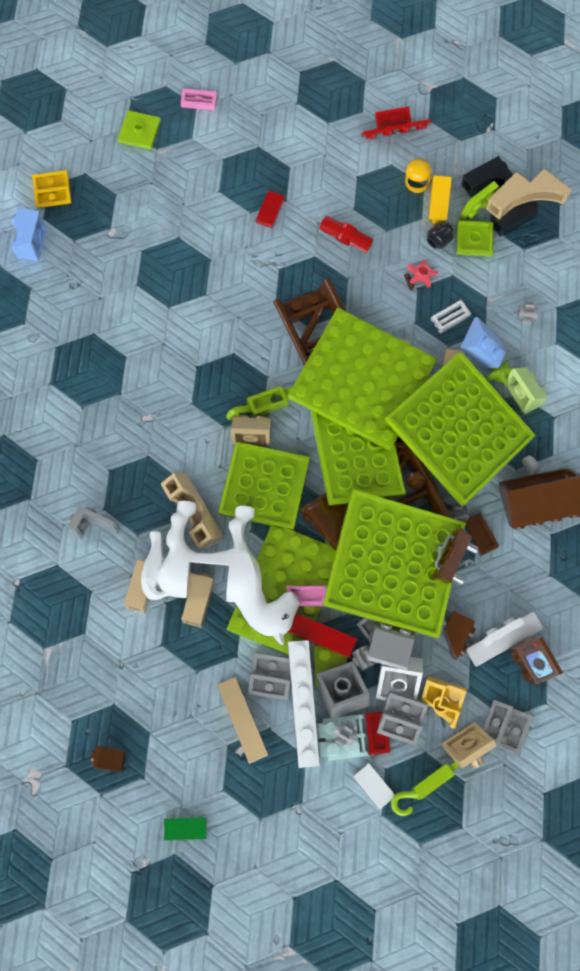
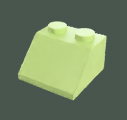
(525, 389)

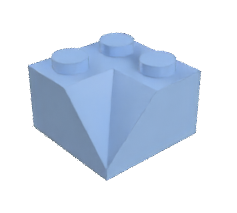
(30, 234)

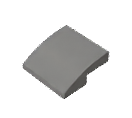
(270, 676)
(402, 718)
(508, 726)

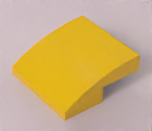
(51, 189)

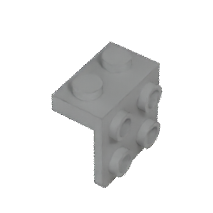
(83, 517)

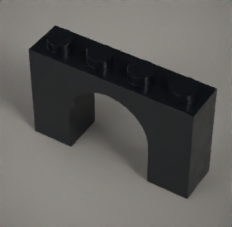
(498, 171)

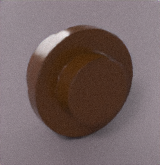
(416, 480)

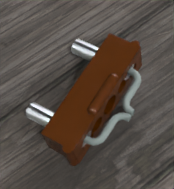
(452, 556)

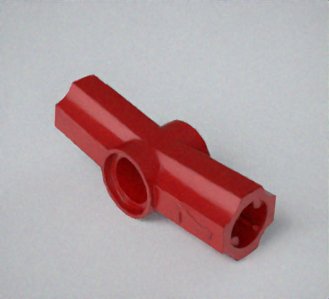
(346, 234)

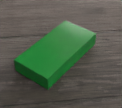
(184, 828)

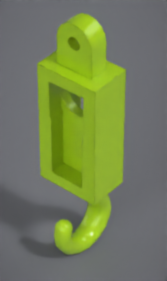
(261, 403)
(424, 787)

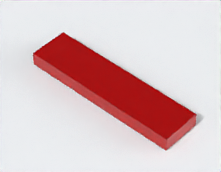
(322, 635)

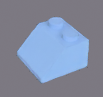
(483, 345)

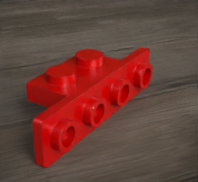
(394, 120)

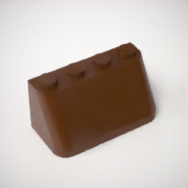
(541, 497)

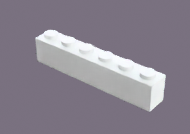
(303, 704)

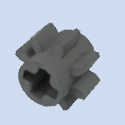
(458, 512)

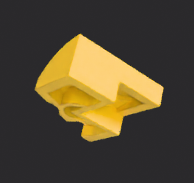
(444, 699)

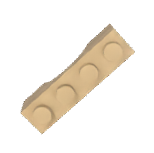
(203, 527)

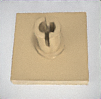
(469, 746)

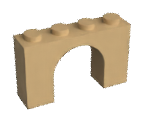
(197, 602)

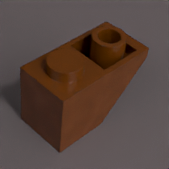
(456, 633)
(108, 759)

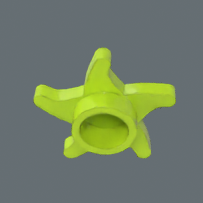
(500, 374)

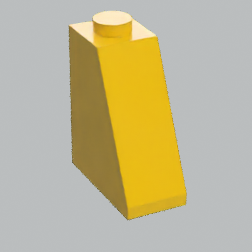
(439, 199)

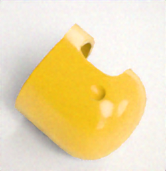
(418, 171)

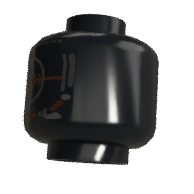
(440, 235)

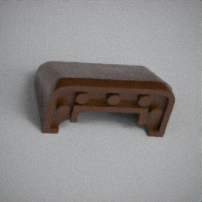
(325, 518)

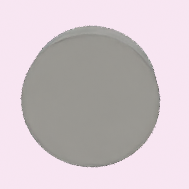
(530, 465)

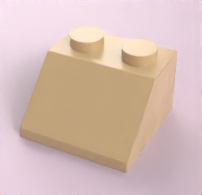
(251, 430)

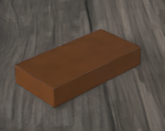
(481, 534)

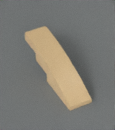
(242, 720)

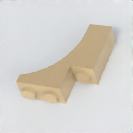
(520, 190)

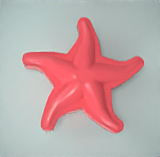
(422, 273)

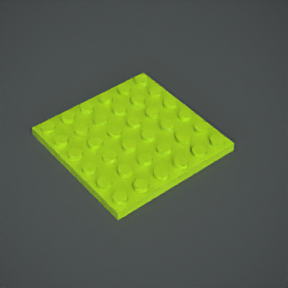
(360, 377)
(460, 428)
(389, 564)

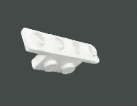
(504, 638)

